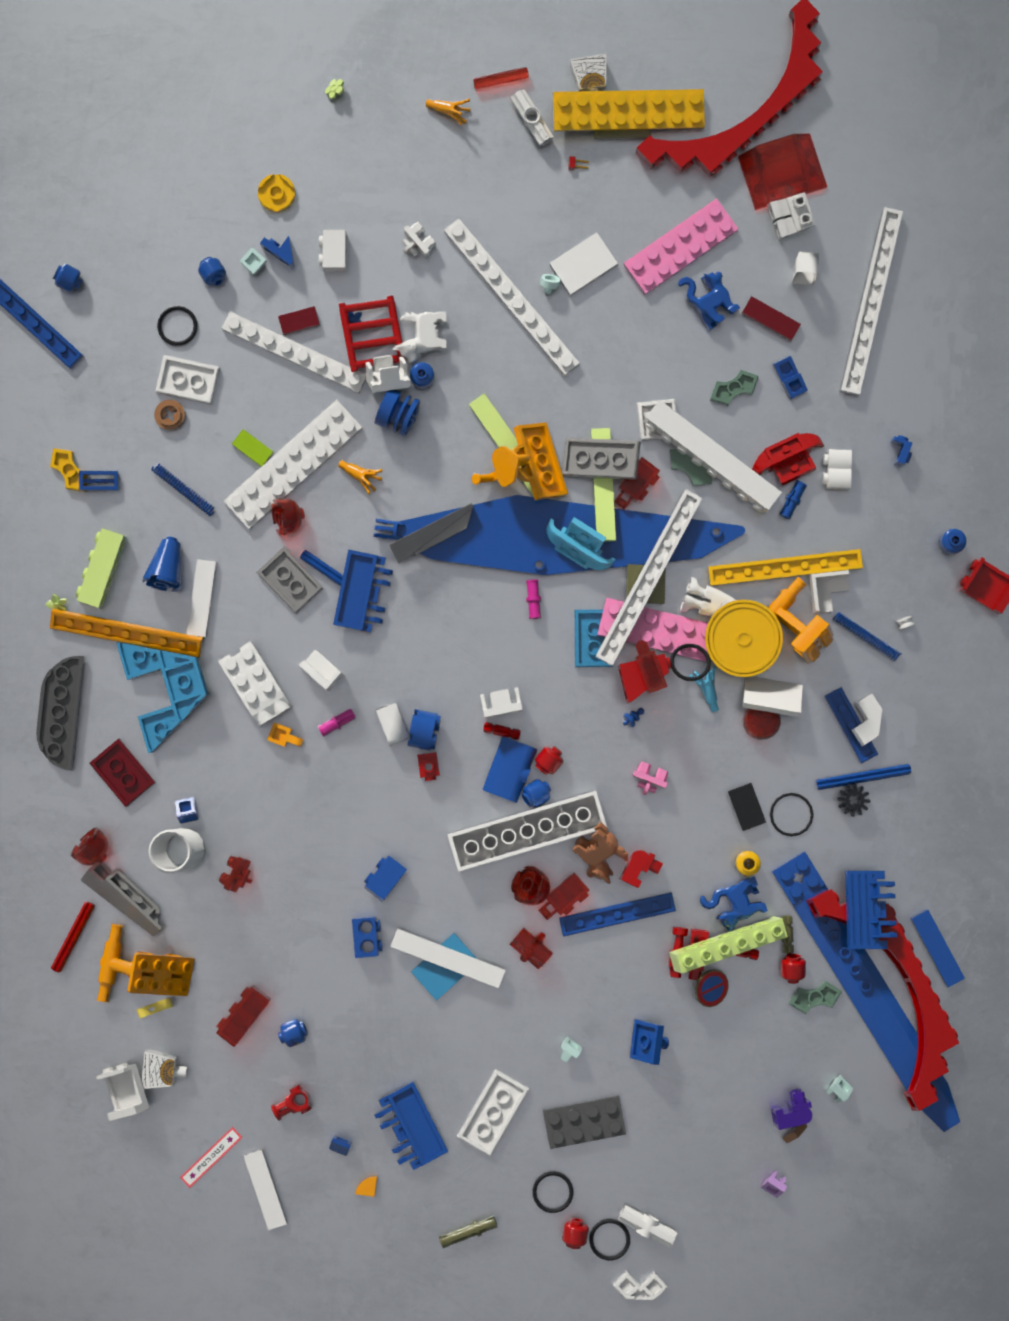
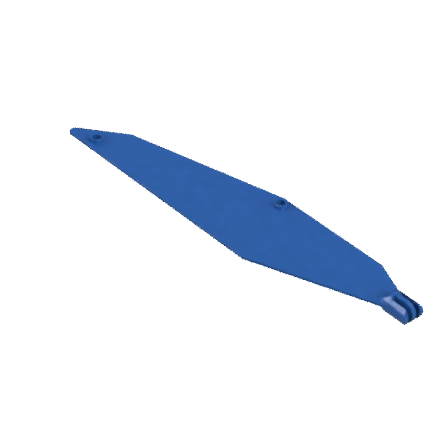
(514, 536)

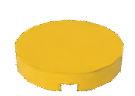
(276, 193)

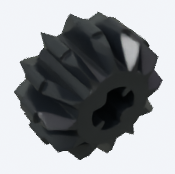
(852, 793)

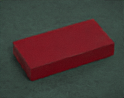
(299, 320)

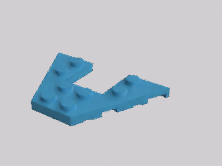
(183, 683)

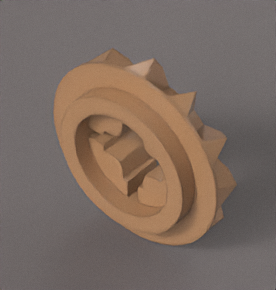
(172, 406)

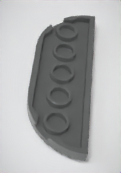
(59, 711)

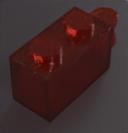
(636, 489)
(649, 668)
(564, 896)

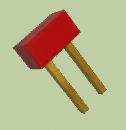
(571, 165)

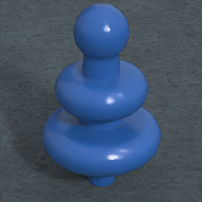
(634, 716)

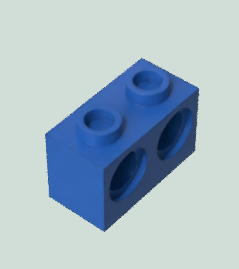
(360, 937)

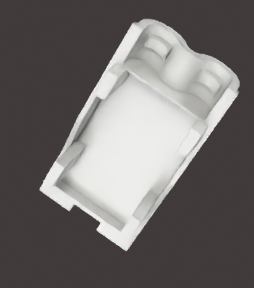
(255, 684)

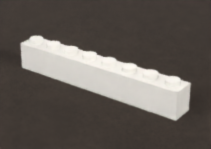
(712, 456)

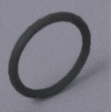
(180, 342)
(691, 646)
(570, 1192)
(609, 1258)

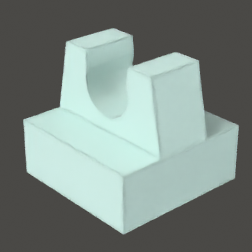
(253, 261)
(570, 1049)
(840, 1088)

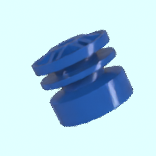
(398, 412)

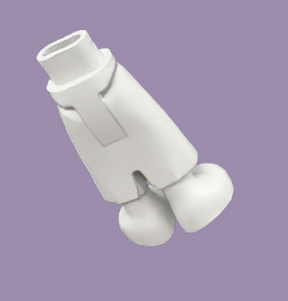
(711, 599)

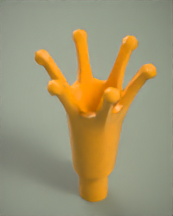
(449, 108)
(360, 474)

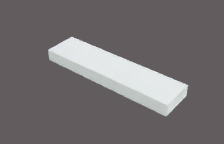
(201, 598)
(265, 1189)

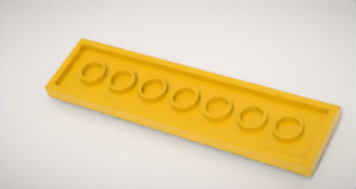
(628, 110)

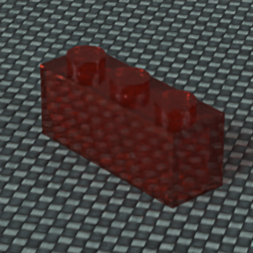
(242, 1015)

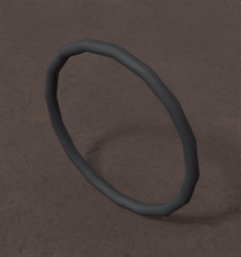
(772, 820)

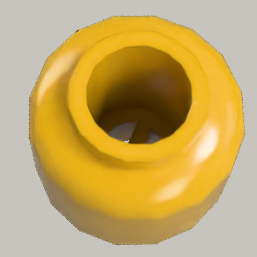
(754, 866)

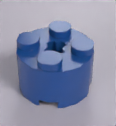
(423, 729)

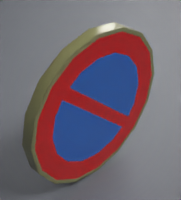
(711, 988)

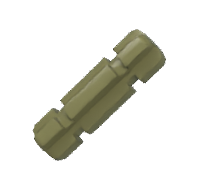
(788, 948)

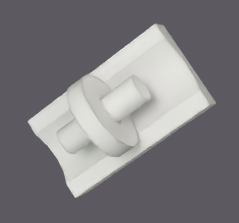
(423, 246)

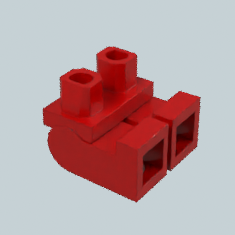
(639, 862)

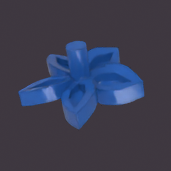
(354, 318)

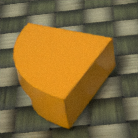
(367, 1187)

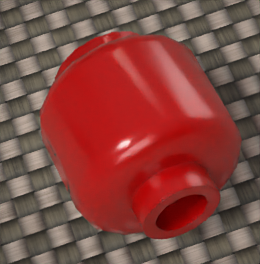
(549, 760)
(793, 968)
(575, 1233)

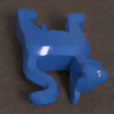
(710, 302)
(738, 900)

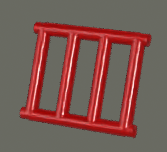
(347, 328)

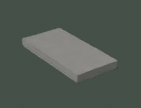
(601, 458)

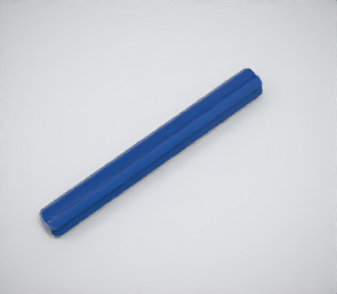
(865, 776)

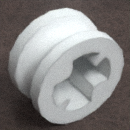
(905, 622)

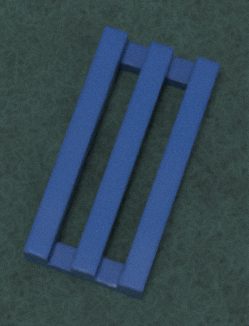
(98, 488)

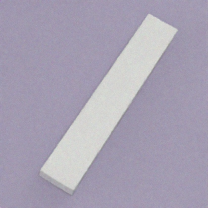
(447, 958)

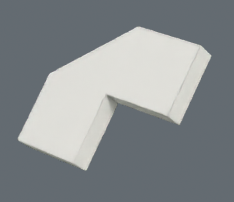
(872, 714)
(648, 1290)

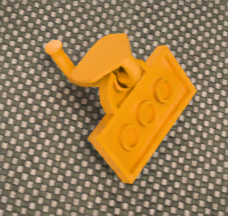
(537, 462)

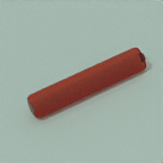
(501, 77)

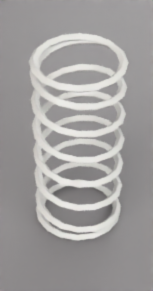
(158, 850)

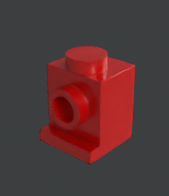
(430, 758)

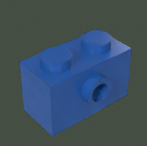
(385, 878)

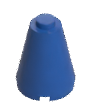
(165, 566)

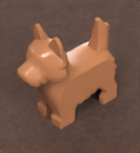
(598, 850)

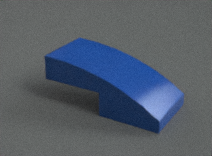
(789, 377)

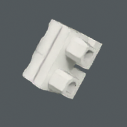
(793, 206)

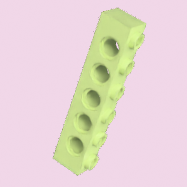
(728, 944)

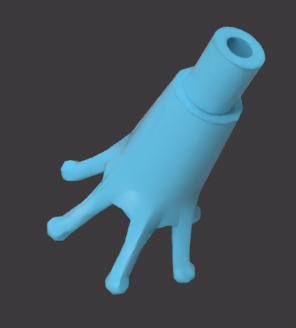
(708, 688)

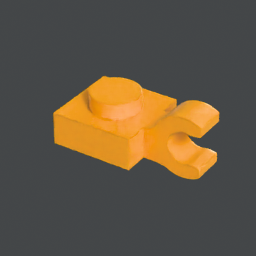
(282, 735)

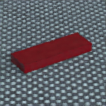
(771, 318)

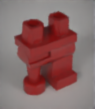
(696, 936)

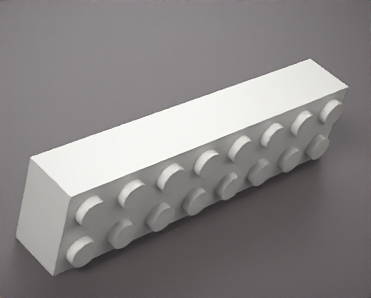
(526, 831)

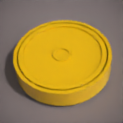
(743, 638)

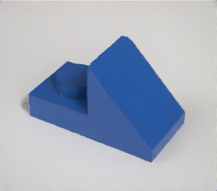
(283, 253)

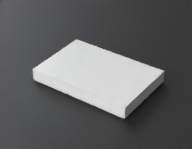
(583, 264)
(187, 379)
(772, 696)

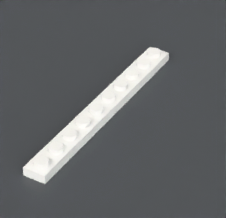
(511, 297)
(871, 301)
(648, 577)

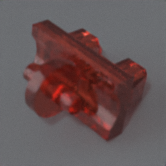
(238, 875)

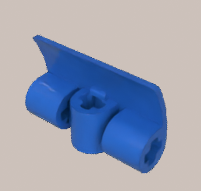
(509, 769)

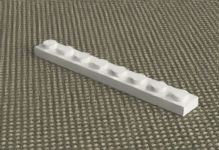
(294, 352)

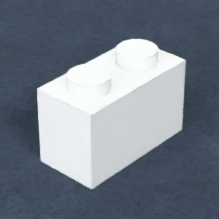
(333, 251)

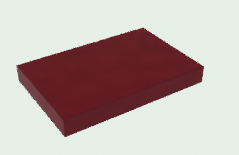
(122, 772)

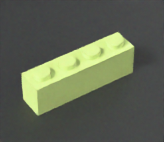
(101, 568)

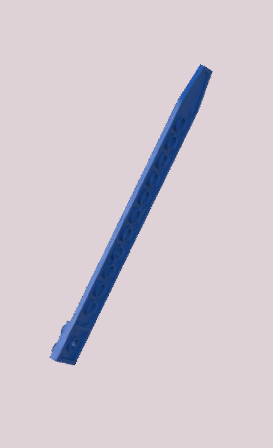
(863, 986)

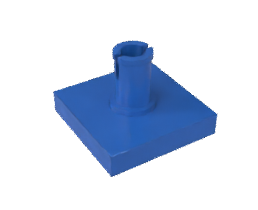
(648, 1042)

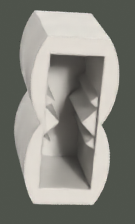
(838, 469)

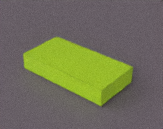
(252, 448)

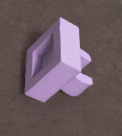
(774, 1186)

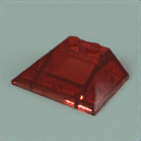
(781, 169)

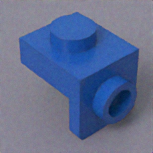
(904, 454)

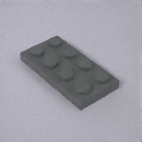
(584, 1122)

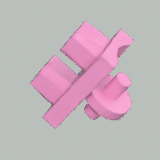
(659, 779)

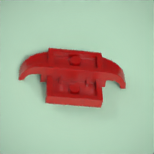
(789, 457)

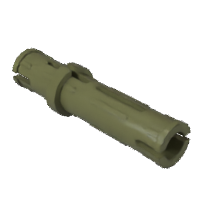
(469, 1231)

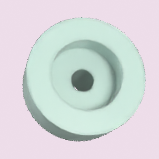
(550, 282)

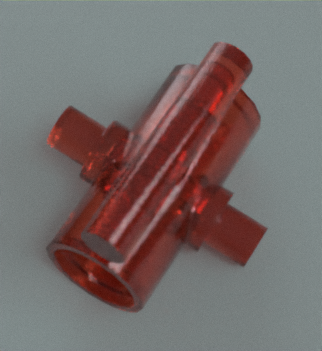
(531, 948)

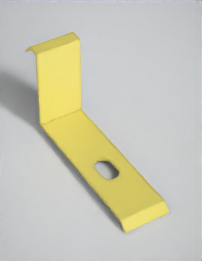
(159, 1006)

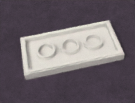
(493, 1112)

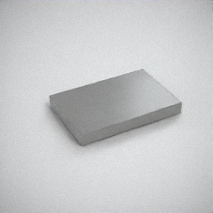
(289, 580)

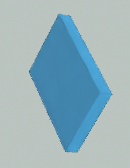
(586, 638)
(439, 979)

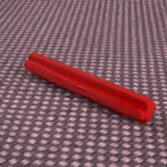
(72, 936)

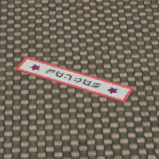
(215, 1153)

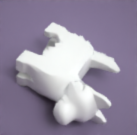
(425, 335)

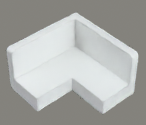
(823, 585)
(321, 670)

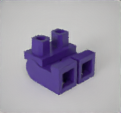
(796, 1113)

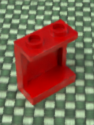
(986, 586)

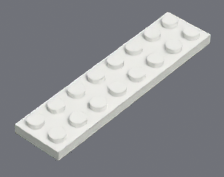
(293, 464)

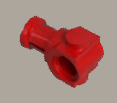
(291, 1103)

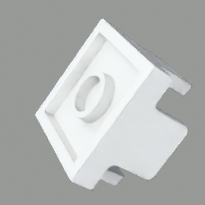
(385, 375)
(501, 703)

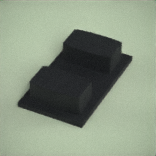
(747, 806)

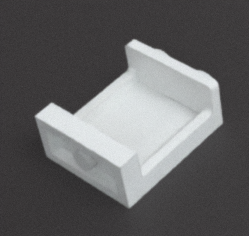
(125, 1090)

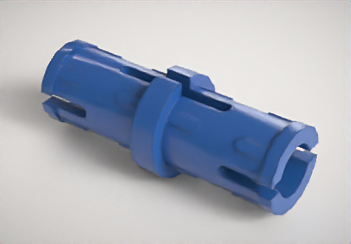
(793, 499)

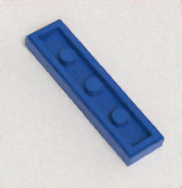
(849, 720)
(937, 948)

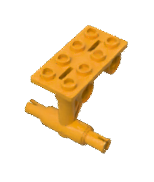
(809, 638)
(147, 972)

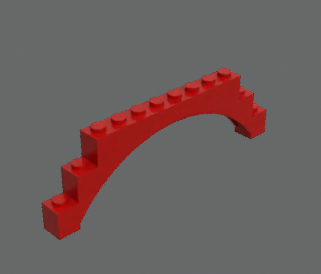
(716, 150)
(934, 1029)

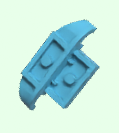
(579, 544)

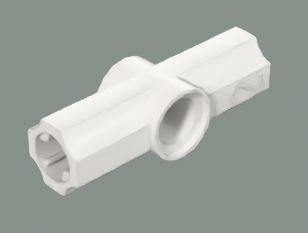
(525, 108)
(647, 1226)

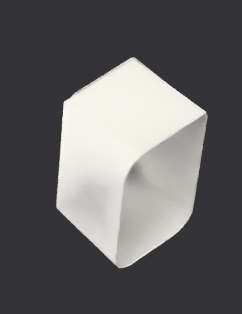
(806, 268)
(392, 724)

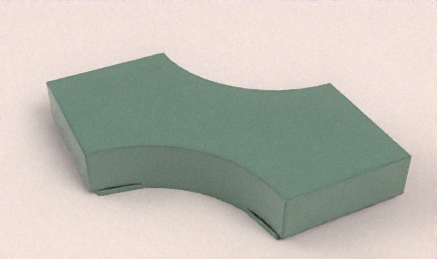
(726, 391)
(683, 463)
(823, 995)

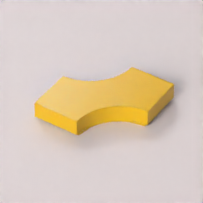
(63, 462)

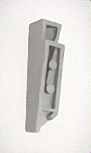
(432, 534)
(124, 896)

